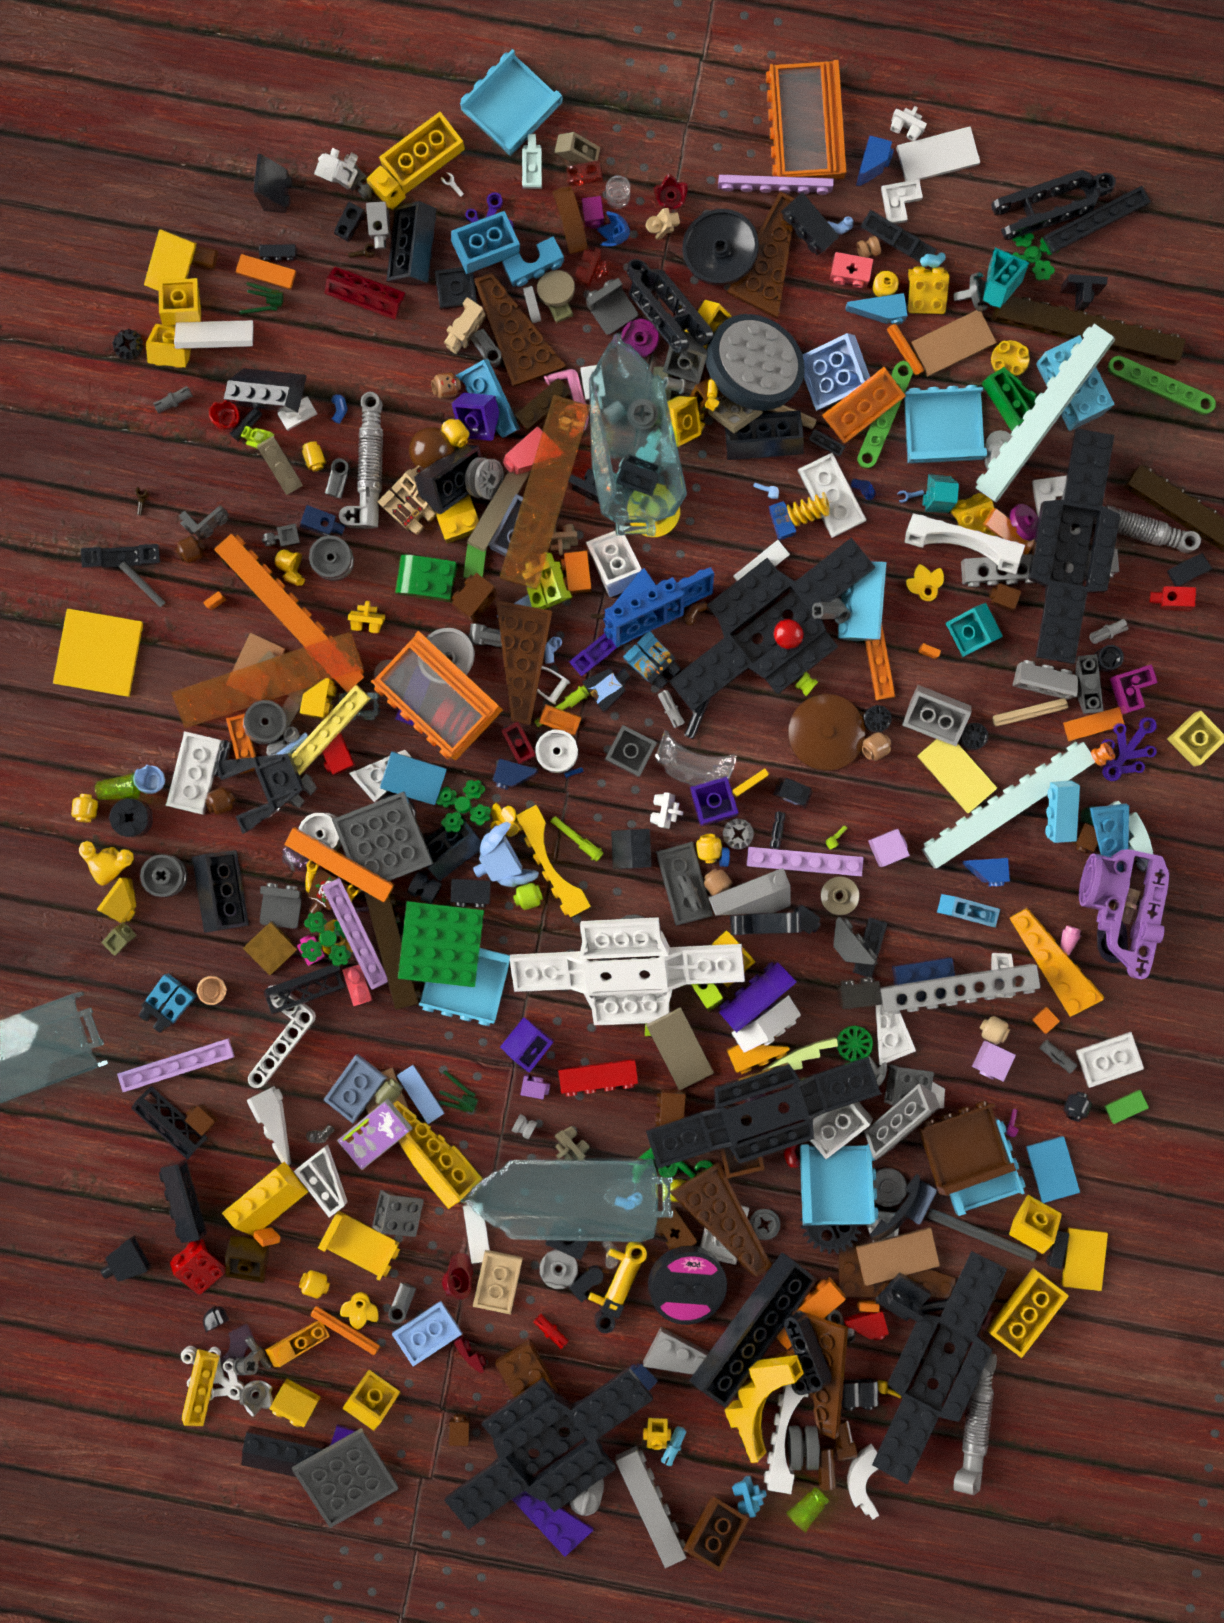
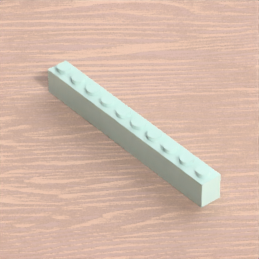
(1045, 412)
(1008, 805)

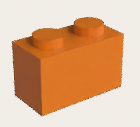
(577, 572)

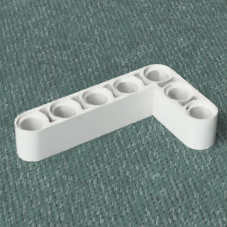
(284, 1038)

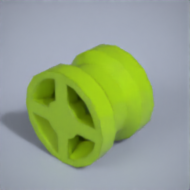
(806, 684)

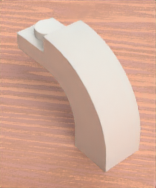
(857, 1476)

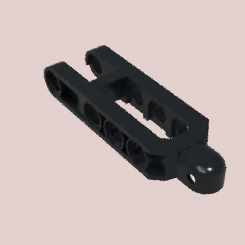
(1091, 185)
(668, 326)

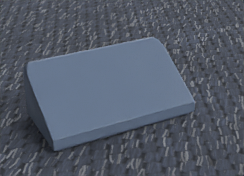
(925, 1198)

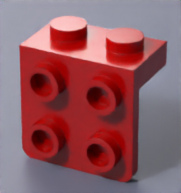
(197, 1267)

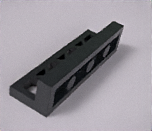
(300, 982)
(163, 1125)

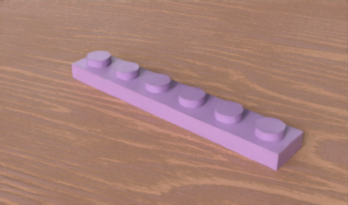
(767, 184)
(805, 861)
(355, 933)
(175, 1065)

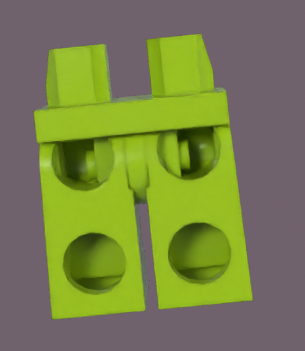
(551, 586)

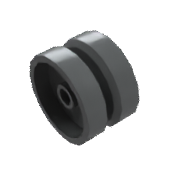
(341, 564)
(264, 733)
(153, 872)
(803, 1447)

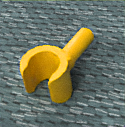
(883, 1388)

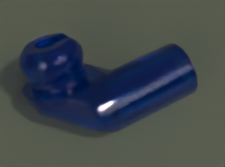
(865, 487)

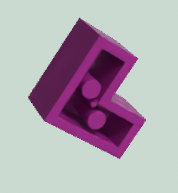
(1128, 686)

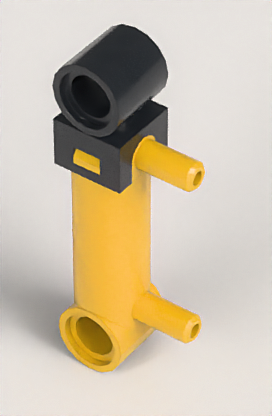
(612, 1302)

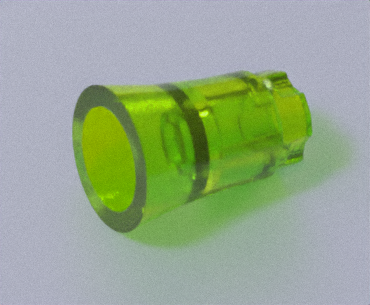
(117, 788)
(808, 1509)

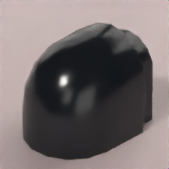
(214, 1318)

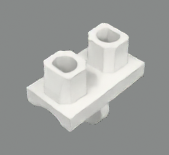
(909, 120)
(293, 419)
(668, 810)

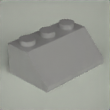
(1046, 680)
(937, 715)

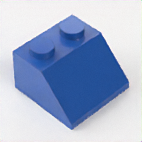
(875, 158)
(990, 870)

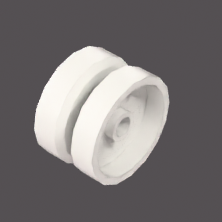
(567, 755)
(322, 822)

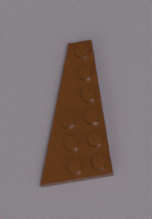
(765, 281)
(520, 343)
(523, 644)
(716, 1207)
(852, 1283)
(828, 1400)

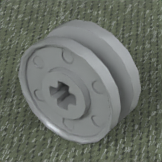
(483, 477)

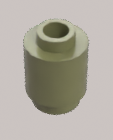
(390, 1090)

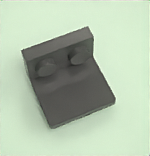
(903, 1080)
(397, 1214)

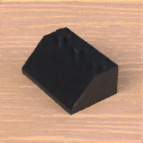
(451, 849)

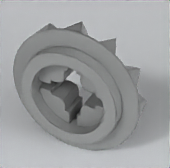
(747, 834)

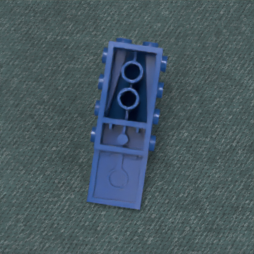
(645, 605)

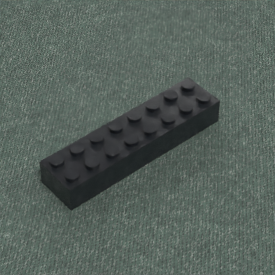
(753, 1330)

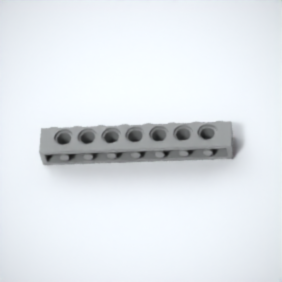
(973, 579)
(1029, 983)

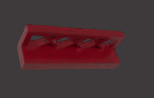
(362, 294)

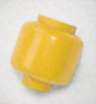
(885, 284)
(455, 432)
(84, 808)
(709, 848)
(314, 1284)

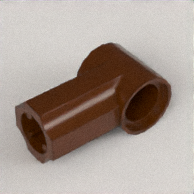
(844, 1445)

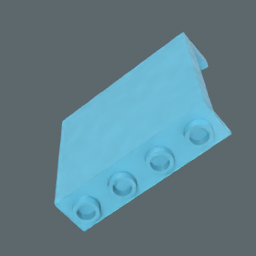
(510, 102)
(944, 424)
(471, 1002)
(838, 1187)
(992, 1189)

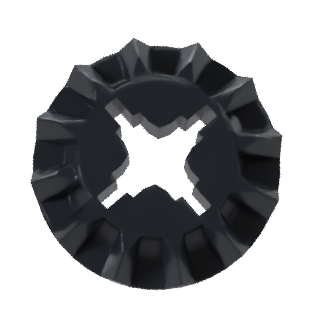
(136, 345)

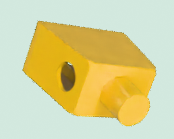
(384, 185)

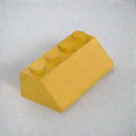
(266, 1200)

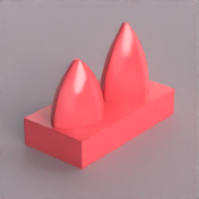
(357, 985)

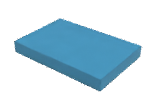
(415, 777)
(1052, 1169)

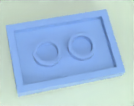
(427, 1333)

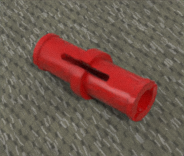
(550, 1331)

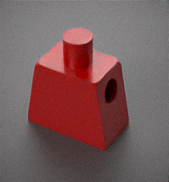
(1183, 598)

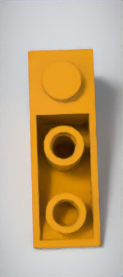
(759, 1055)
(296, 1344)

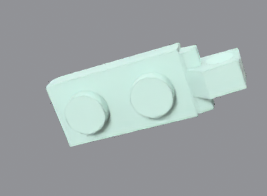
(532, 164)

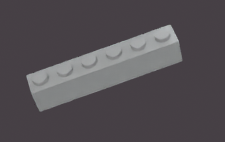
(650, 1506)

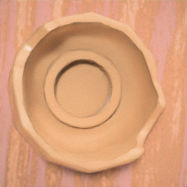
(211, 990)

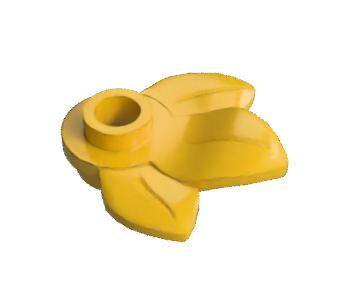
(925, 580)
(503, 815)
(358, 1313)

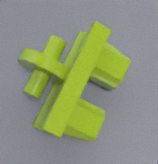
(255, 436)

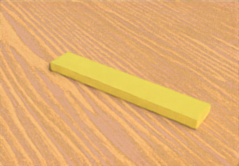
(329, 728)

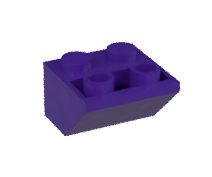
(526, 1044)

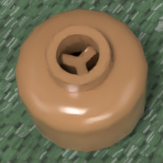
(876, 746)

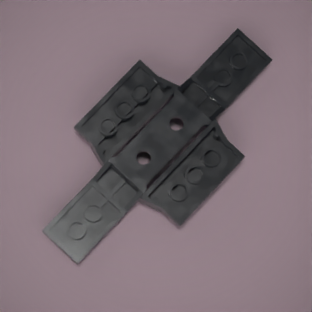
(750, 597)
(534, 1423)

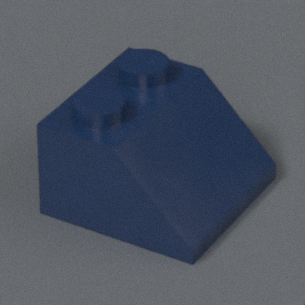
(512, 774)

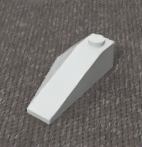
(269, 1110)

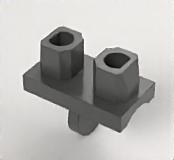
(310, 788)

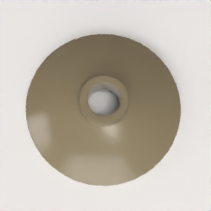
(849, 891)

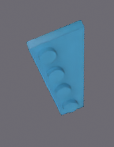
(482, 380)
(1111, 829)

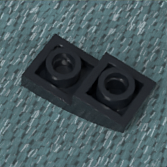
(1189, 569)

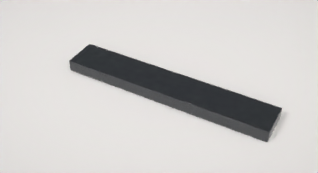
(1096, 220)

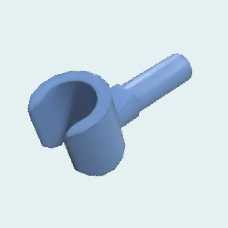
(909, 495)

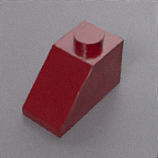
(518, 742)

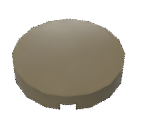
(556, 288)

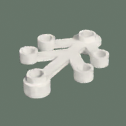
(228, 1385)

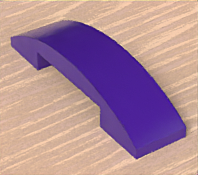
(593, 655)

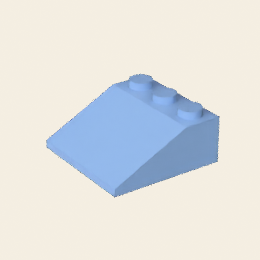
(834, 371)

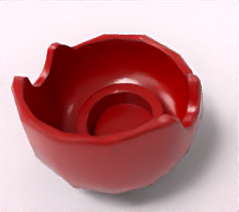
(224, 415)
(788, 634)

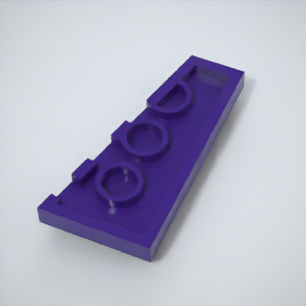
(559, 1527)

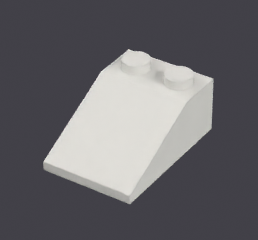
(614, 562)
(838, 1127)

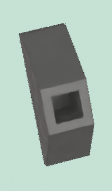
(1089, 685)
(851, 945)

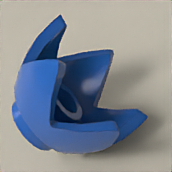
(616, 231)

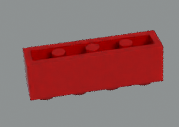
(598, 1076)

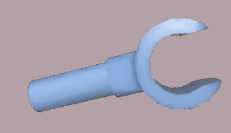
(773, 491)

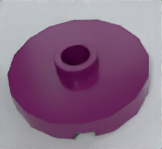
(644, 329)
(1025, 521)

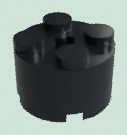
(120, 818)

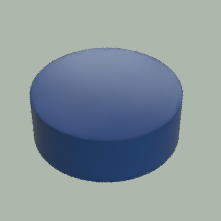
(725, 857)

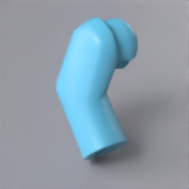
(932, 260)

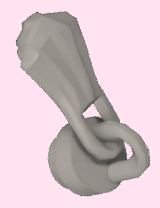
(290, 735)

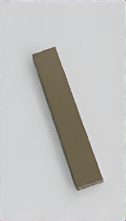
(496, 510)

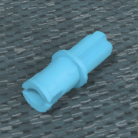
(673, 1446)

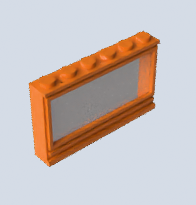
(806, 120)
(436, 697)

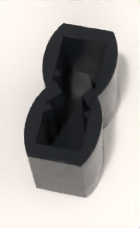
(860, 1393)

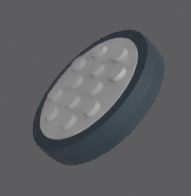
(755, 362)

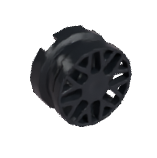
(877, 719)
(974, 736)

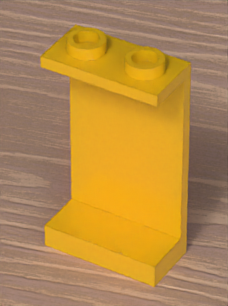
(360, 1244)

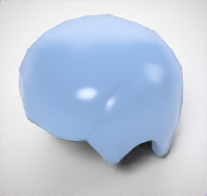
(149, 779)

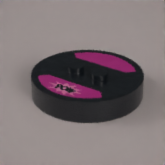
(687, 1285)

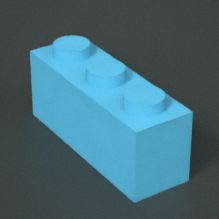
(1063, 811)

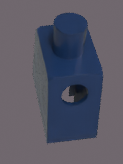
(313, 517)

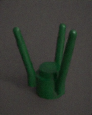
(272, 296)
(466, 1103)

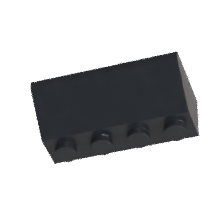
(411, 244)
(266, 390)
(767, 437)
(444, 480)
(220, 891)
(183, 1201)
(276, 1450)

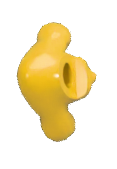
(106, 864)

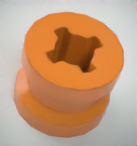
(1103, 754)

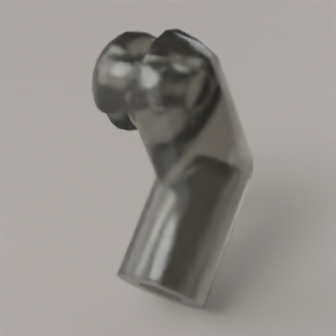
(320, 1136)

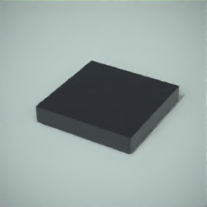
(454, 287)

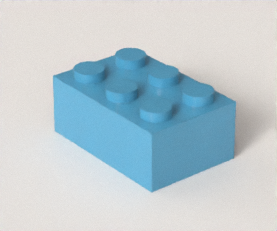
(485, 242)

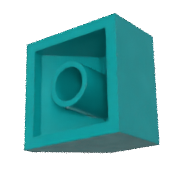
(974, 629)

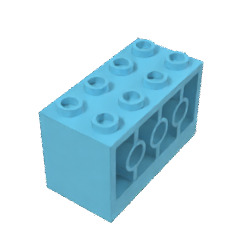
(1090, 400)

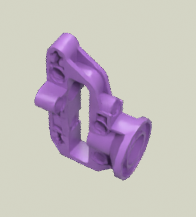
(1104, 883)

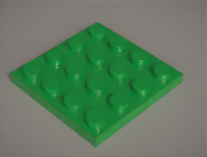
(440, 944)

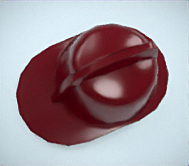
(459, 1276)

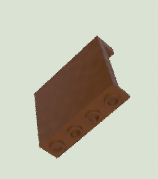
(965, 1148)

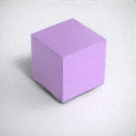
(889, 847)
(993, 1061)

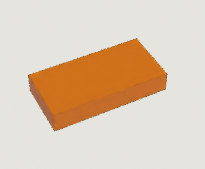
(559, 719)

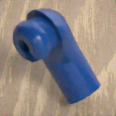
(341, 408)

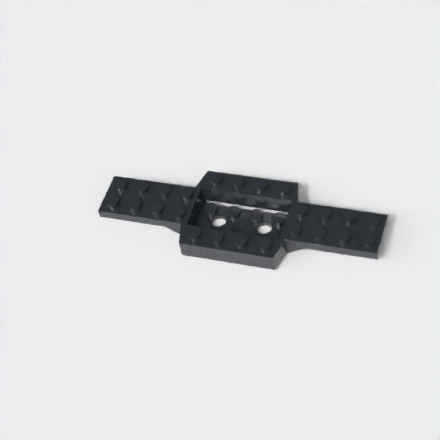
(1056, 545)
(769, 1128)
(923, 1405)

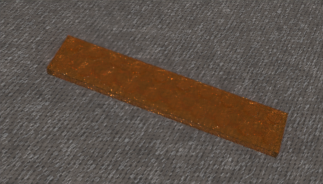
(545, 492)
(267, 679)

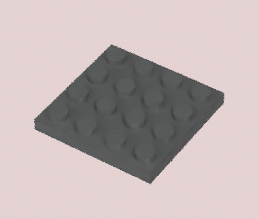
(384, 837)
(345, 1478)

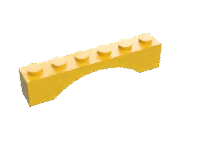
(533, 824)

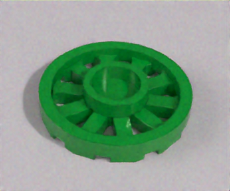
(854, 1043)

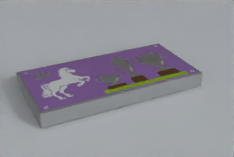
(374, 1134)

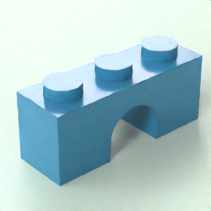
(520, 272)

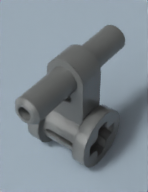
(249, 1365)

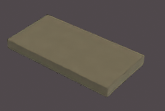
(679, 1048)

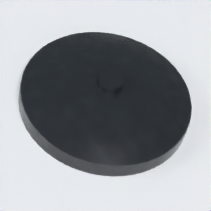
(720, 247)

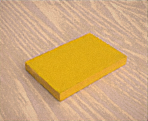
(169, 259)
(1084, 1259)

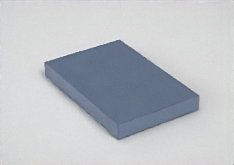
(355, 1088)

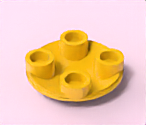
(1011, 356)

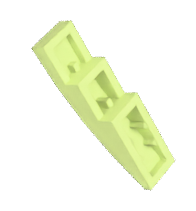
(804, 1053)

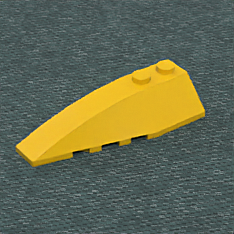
(436, 1161)

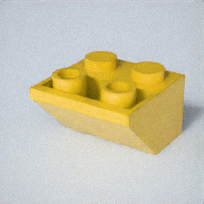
(317, 700)
(294, 1403)

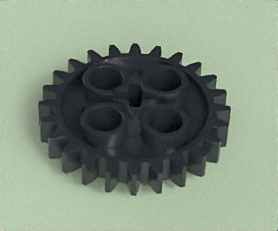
(815, 1231)

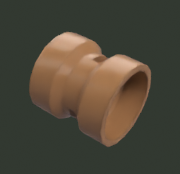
(868, 247)

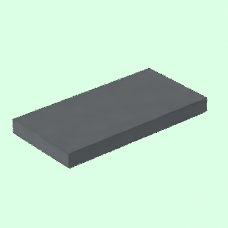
(674, 863)

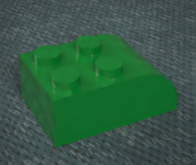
(426, 578)

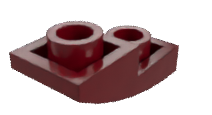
(474, 1359)

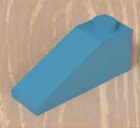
(882, 309)
(968, 910)

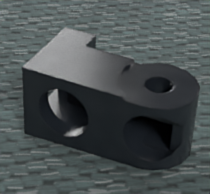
(349, 221)
(585, 1281)

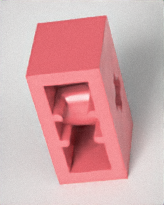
(861, 270)

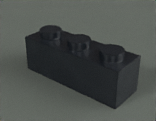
(278, 252)
(827, 442)
(1058, 1249)

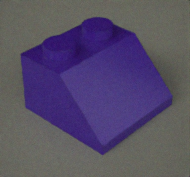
(478, 414)
(714, 801)

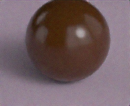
(429, 446)

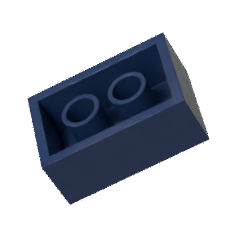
(923, 971)

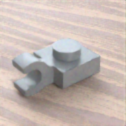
(345, 172)

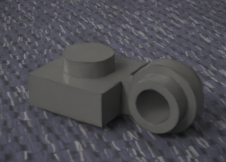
(364, 190)
(286, 535)

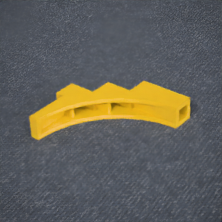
(747, 1412)

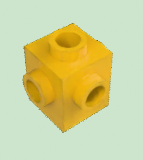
(657, 1433)

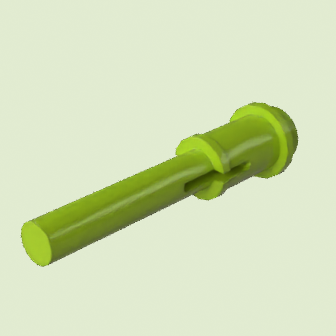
(571, 700)
(589, 848)

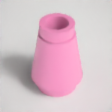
(1069, 938)

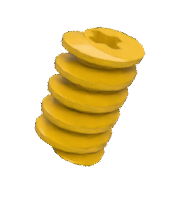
(810, 510)

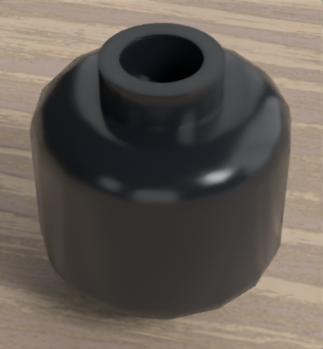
(1077, 1106)

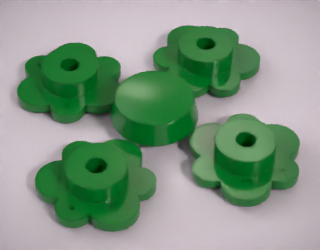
(1033, 254)
(463, 805)
(327, 939)

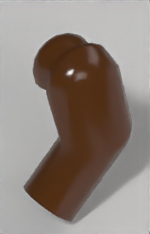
(692, 610)

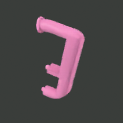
(574, 384)

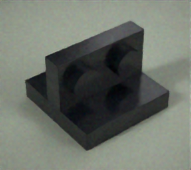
(1084, 288)
(639, 474)
(584, 487)
(904, 1298)

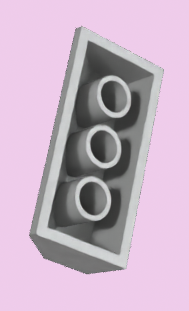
(901, 1120)

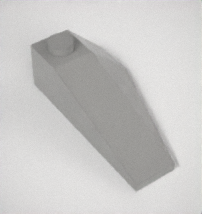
(756, 896)

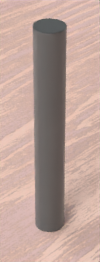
(142, 584)

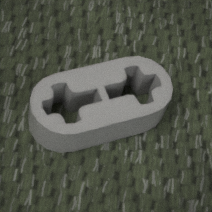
(532, 304)

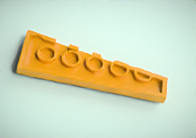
(1064, 976)

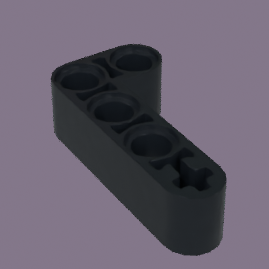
(766, 923)
(809, 1353)

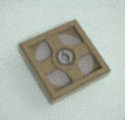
(733, 415)

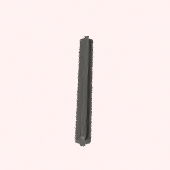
(982, 1235)

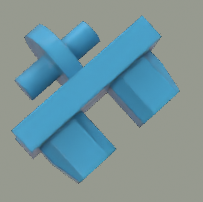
(752, 1496)

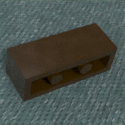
(537, 410)

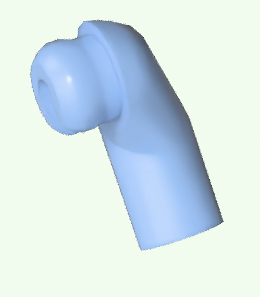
(551, 646)

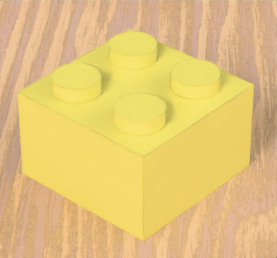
(1197, 738)

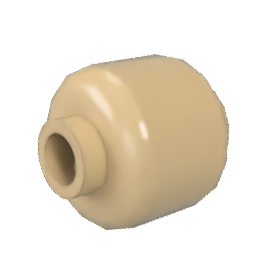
(994, 1030)

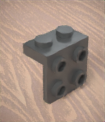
(611, 306)
(206, 526)
(280, 905)

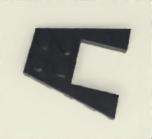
(278, 779)

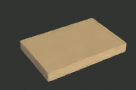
(497, 1281)

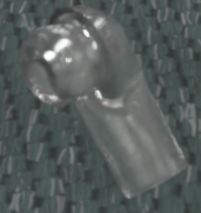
(611, 1262)

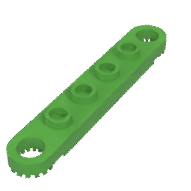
(1161, 385)
(880, 427)

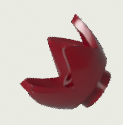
(671, 186)

